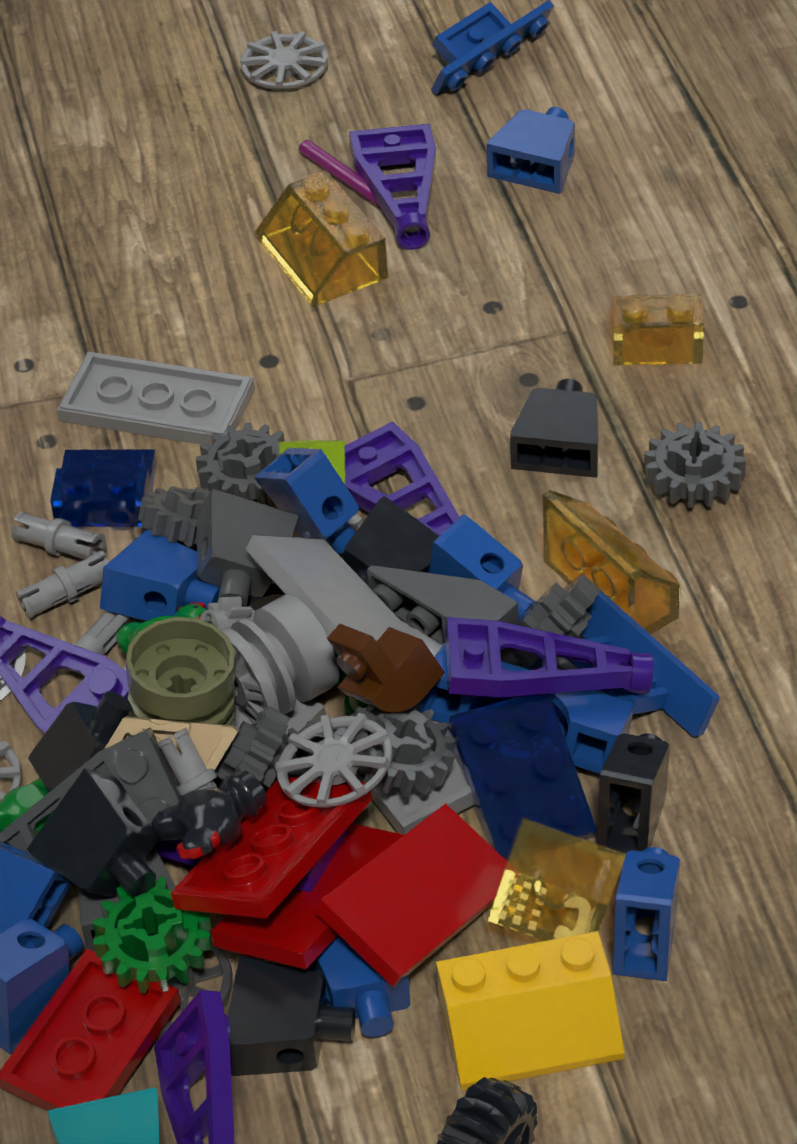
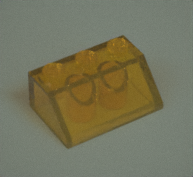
(323, 240)
(588, 543)

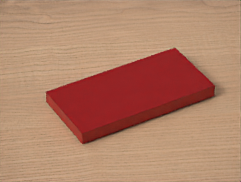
(268, 854)
(415, 894)
(294, 930)

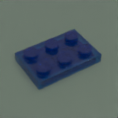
(520, 769)

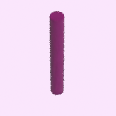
(337, 169)

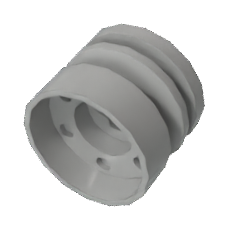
(280, 657)

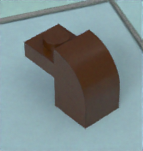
(385, 672)

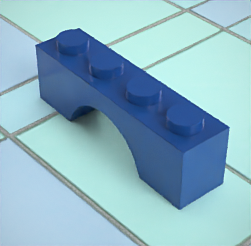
(586, 717)

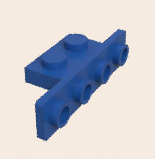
(481, 38)
(673, 684)

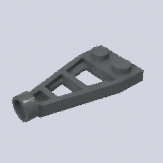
(133, 761)

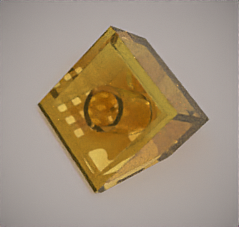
(657, 329)
(554, 883)

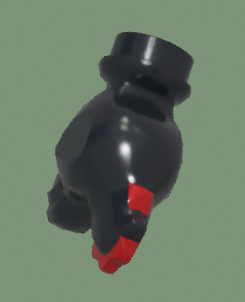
(211, 816)

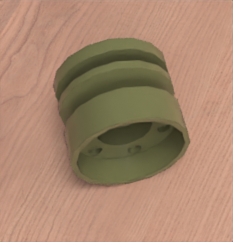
(182, 672)

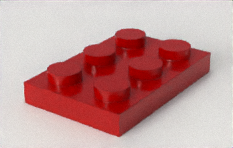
(87, 1038)

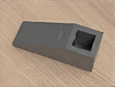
(429, 598)

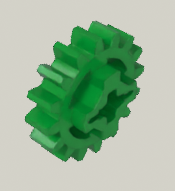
(127, 948)

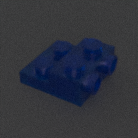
(103, 486)

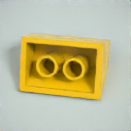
(530, 1009)

